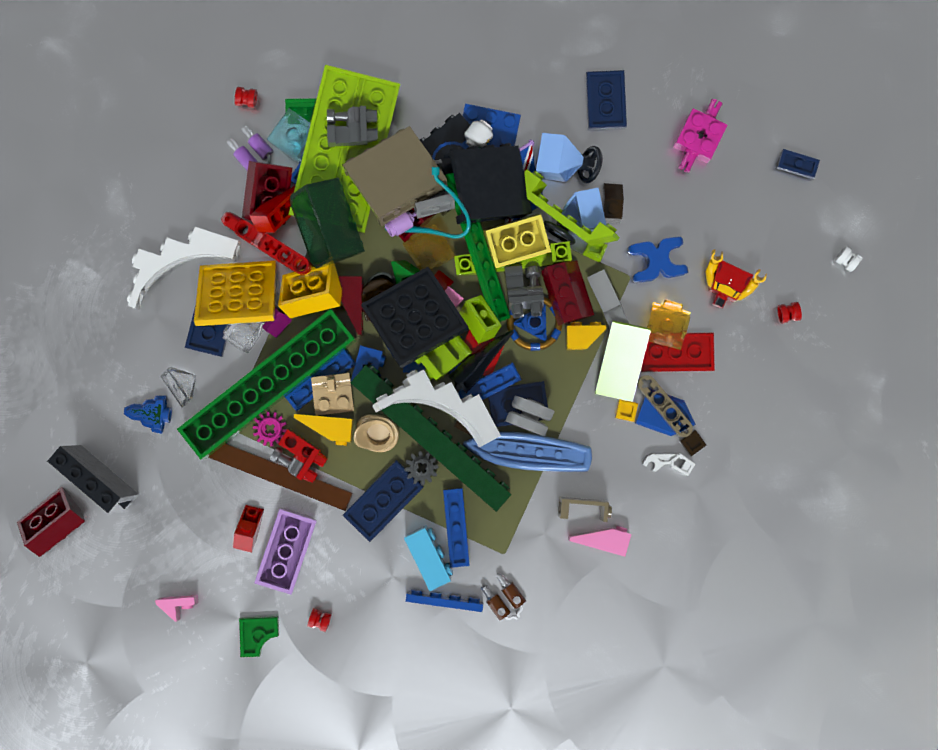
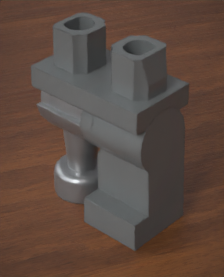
(356, 127)
(522, 296)

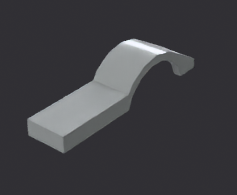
(607, 297)

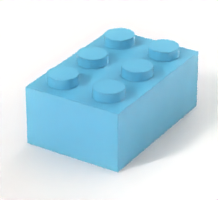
(428, 557)

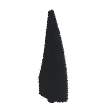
(472, 369)

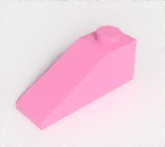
(607, 539)

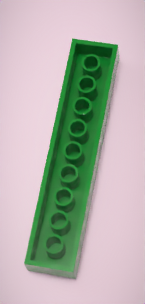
(266, 384)

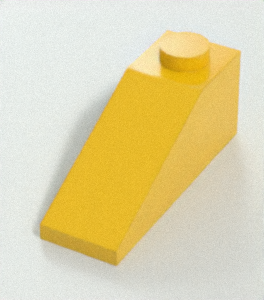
(330, 427)

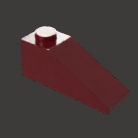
(351, 299)

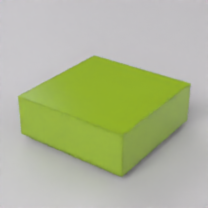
(595, 251)

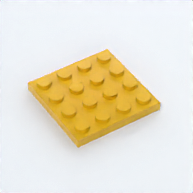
(236, 293)

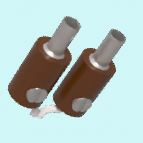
(512, 594)

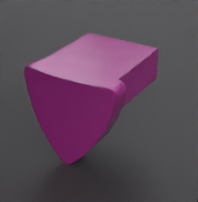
(280, 322)

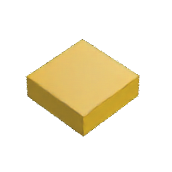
(626, 410)

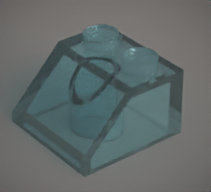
(290, 135)

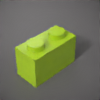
(480, 319)

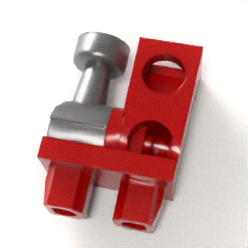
(304, 456)

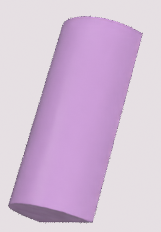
(285, 551)

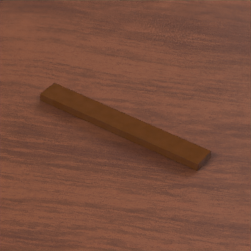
(280, 475)

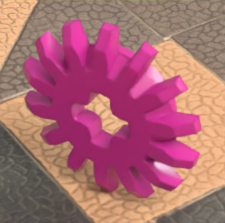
(261, 429)

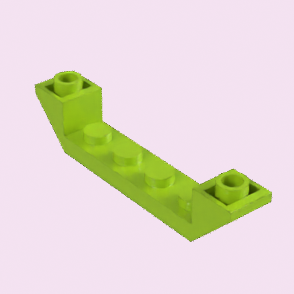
(599, 235)
(559, 253)

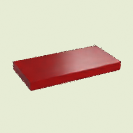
(695, 355)

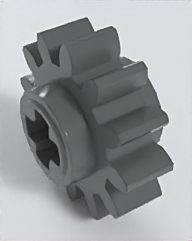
(414, 466)

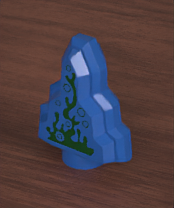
(151, 413)

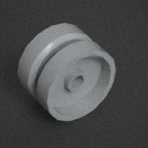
(529, 416)

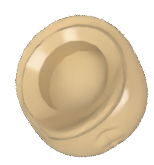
(376, 433)

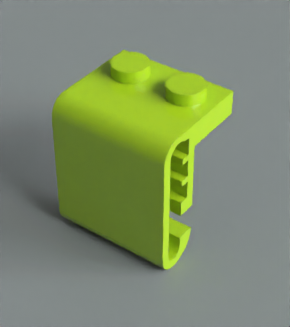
(444, 358)

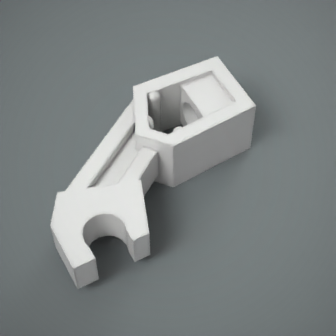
(664, 459)

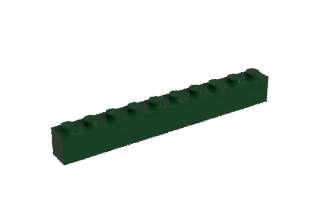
(433, 440)

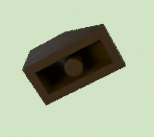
(613, 202)

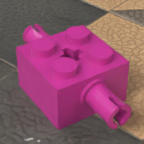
(711, 131)

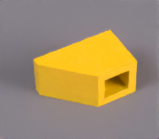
(581, 337)

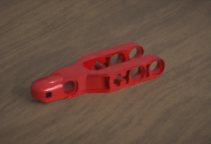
(267, 244)

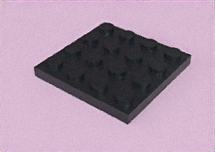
(414, 317)

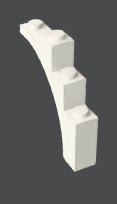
(201, 244)
(468, 411)

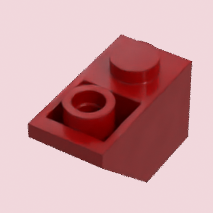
(248, 528)

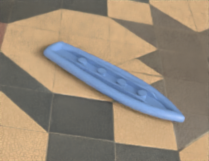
(533, 452)

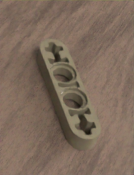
(662, 408)

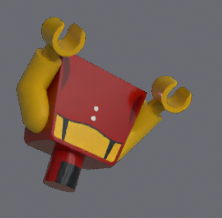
(729, 281)

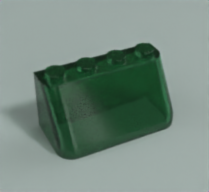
(326, 222)

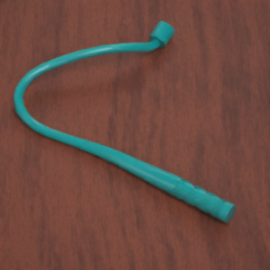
(415, 229)

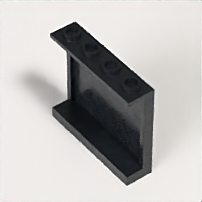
(490, 182)
(92, 477)

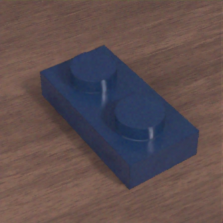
(798, 164)

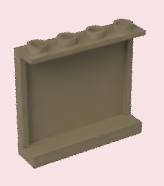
(394, 175)

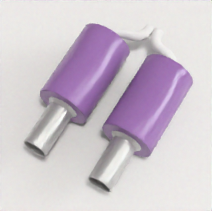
(257, 143)

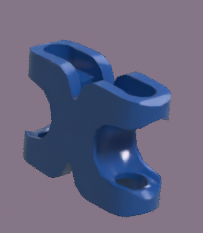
(658, 259)

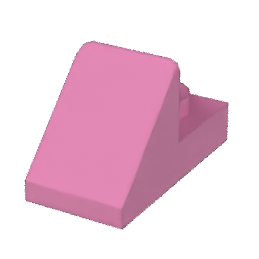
(172, 605)

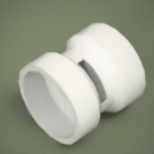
(848, 259)

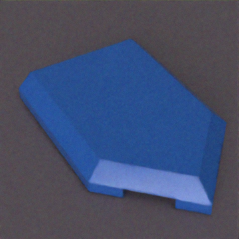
(651, 419)

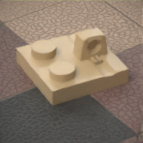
(332, 394)

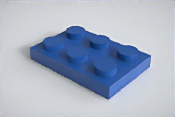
(503, 123)

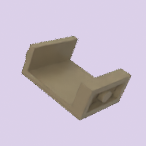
(563, 509)

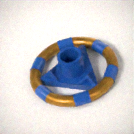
(535, 326)

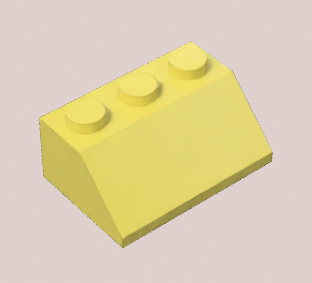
(517, 240)

